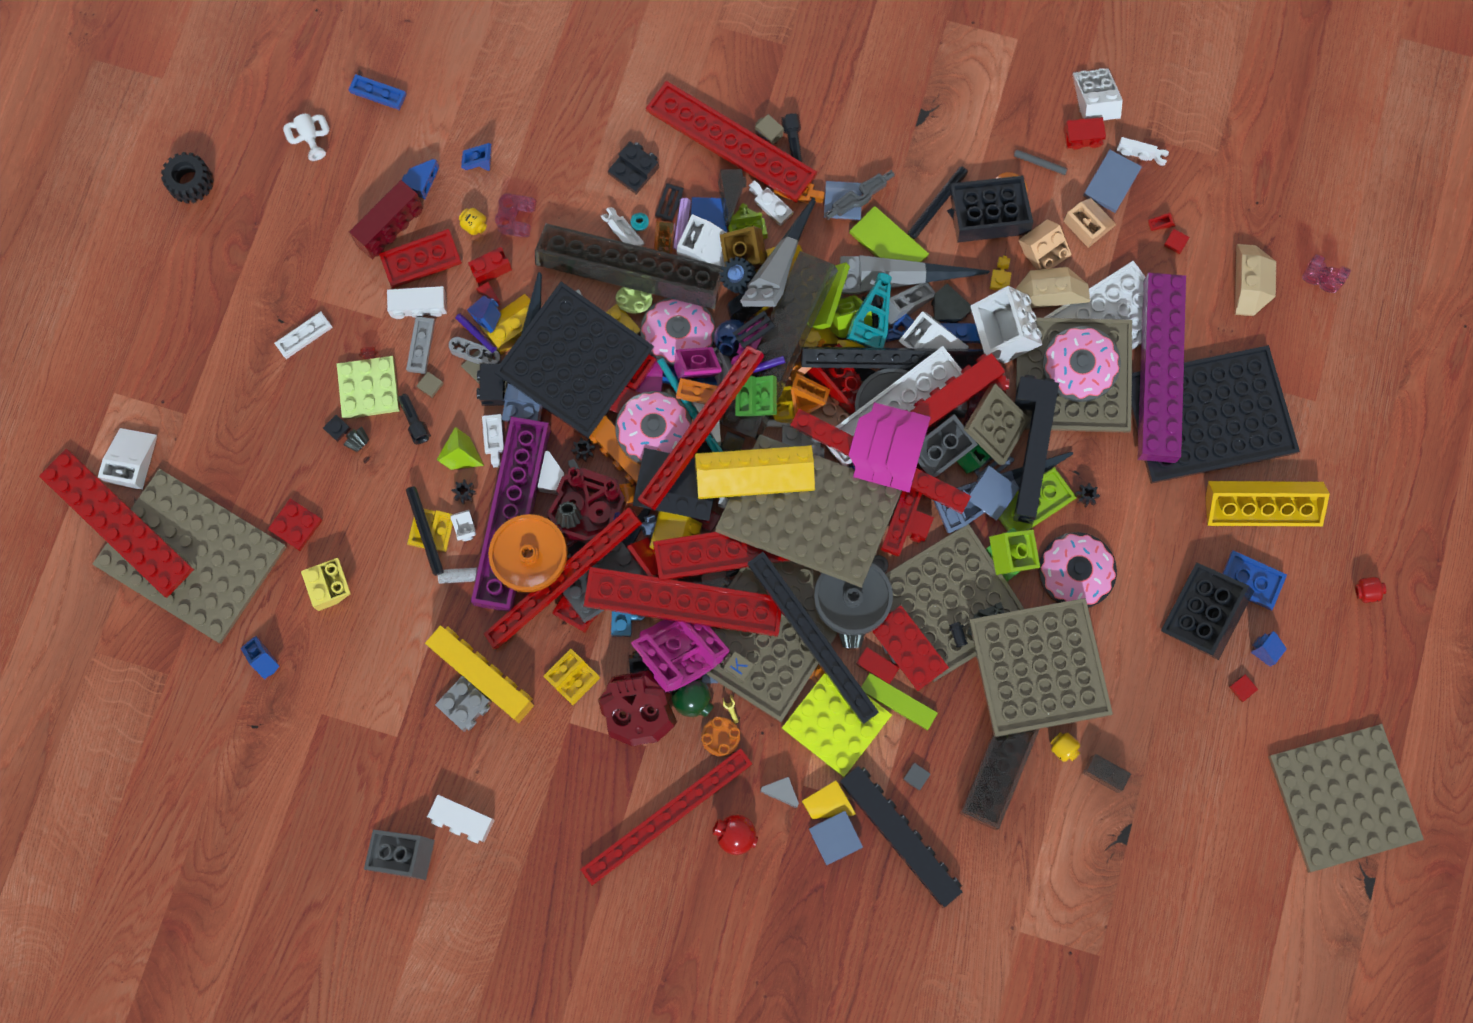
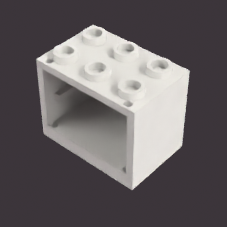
(1006, 324)

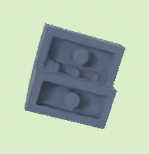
(835, 191)
(992, 492)
(835, 838)

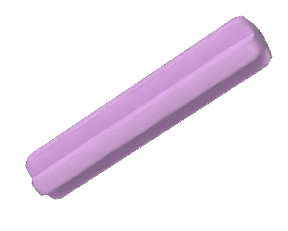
(682, 220)

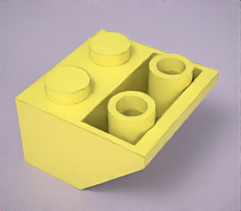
(326, 584)

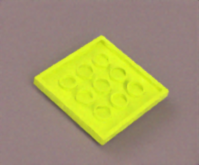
(831, 728)

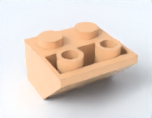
(1088, 222)
(1045, 245)

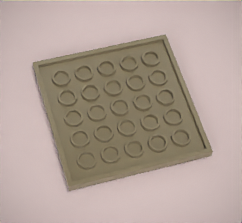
(1103, 414)
(949, 587)
(1040, 667)
(1345, 798)

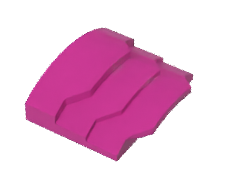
(888, 446)
(679, 652)

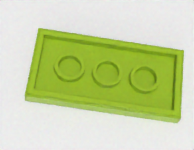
(886, 239)
(1053, 497)

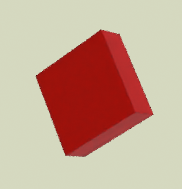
(1176, 241)
(1243, 688)

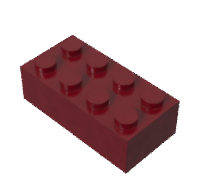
(386, 220)

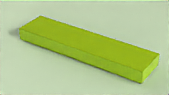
(828, 309)
(898, 701)

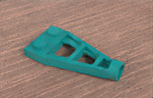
(866, 334)

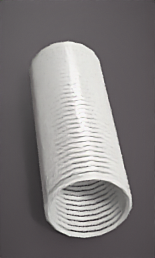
(460, 575)

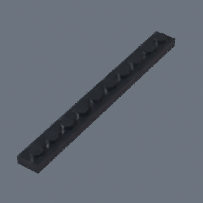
(879, 357)
(812, 638)

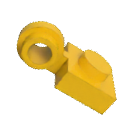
(1001, 278)

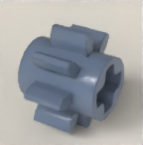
(648, 526)

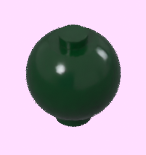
(693, 699)

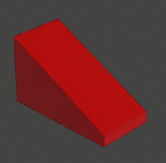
(1162, 222)
(487, 291)

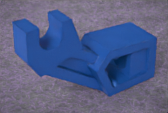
(894, 334)

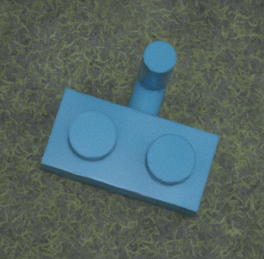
(622, 623)

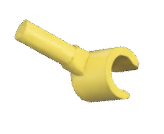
(730, 706)

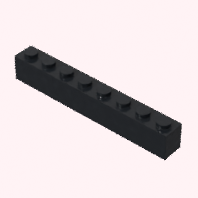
(901, 837)

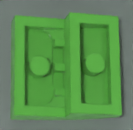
(757, 397)

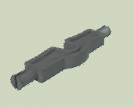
(852, 200)

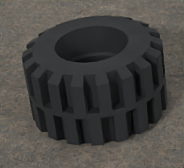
(180, 166)

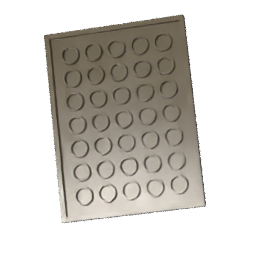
(822, 529)
(223, 549)
(779, 662)

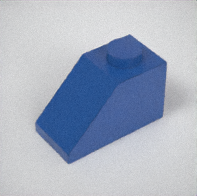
(421, 177)
(485, 313)
(260, 657)

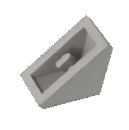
(782, 791)

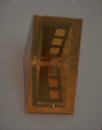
(664, 236)

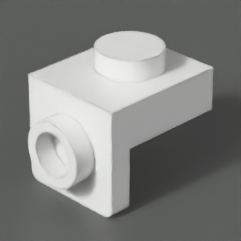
(463, 525)

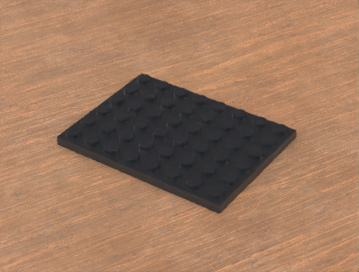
(1229, 415)

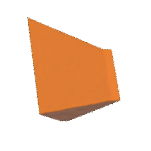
(807, 394)

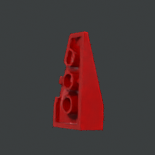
(842, 384)

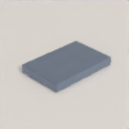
(1112, 181)

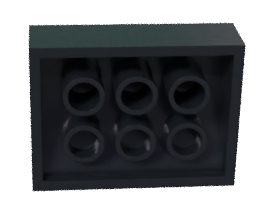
(991, 209)
(683, 495)
(1207, 610)

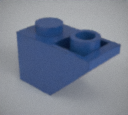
(1268, 648)

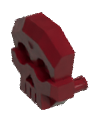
(576, 488)
(640, 723)

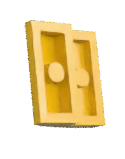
(440, 527)
(571, 677)

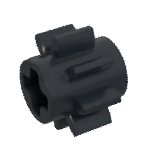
(584, 454)
(460, 488)
(1085, 490)

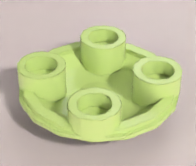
(633, 300)

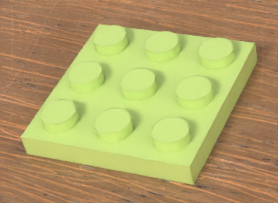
(368, 387)

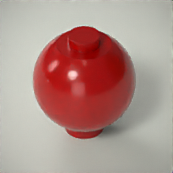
(735, 834)

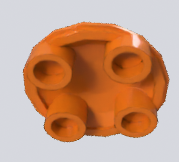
(720, 736)

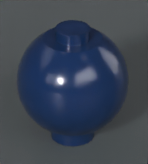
(725, 337)

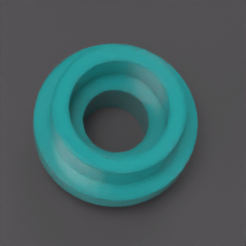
(639, 226)

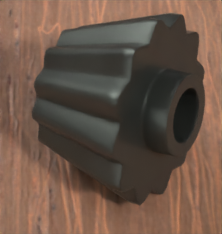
(356, 439)
(568, 515)
(851, 641)

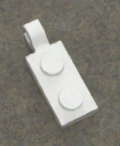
(1141, 150)
(770, 203)
(622, 228)
(493, 437)

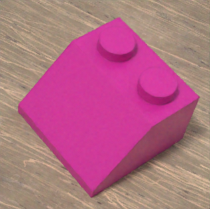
(696, 363)

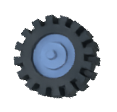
(737, 274)

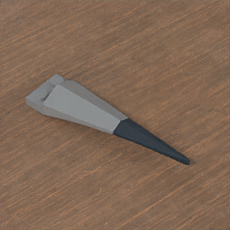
(865, 269)
(770, 280)

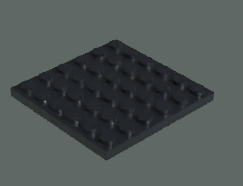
(574, 359)

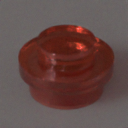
(368, 353)

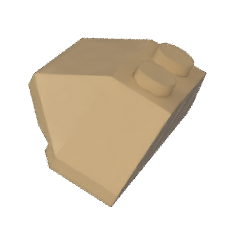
(1254, 279)
(1054, 287)

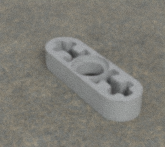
(469, 345)

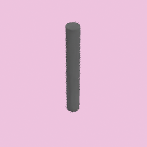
(1041, 162)

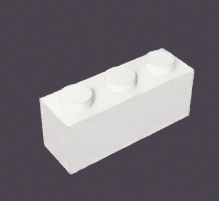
(416, 302)
(460, 819)

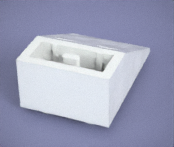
(1097, 94)
(701, 241)
(930, 334)
(128, 459)

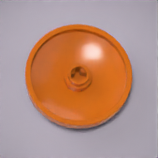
(528, 553)

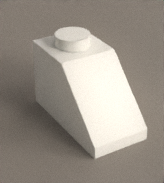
(550, 475)

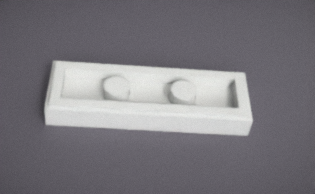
(303, 335)

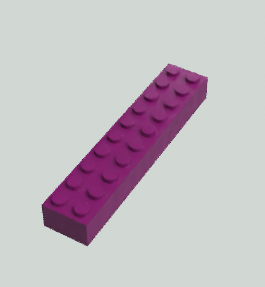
(1162, 368)
(513, 496)

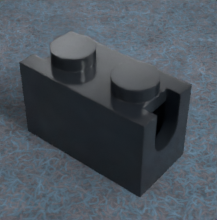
(491, 386)

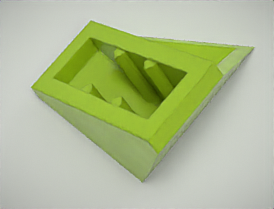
(459, 452)

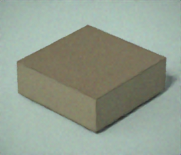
(430, 384)

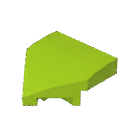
(747, 218)

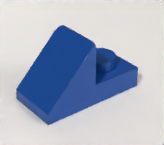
(477, 157)

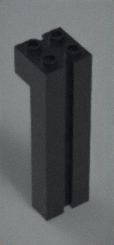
(1041, 399)

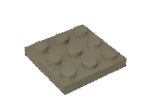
(997, 424)

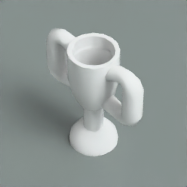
(305, 127)

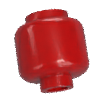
(1370, 590)

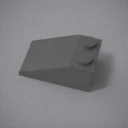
(945, 446)
(399, 854)

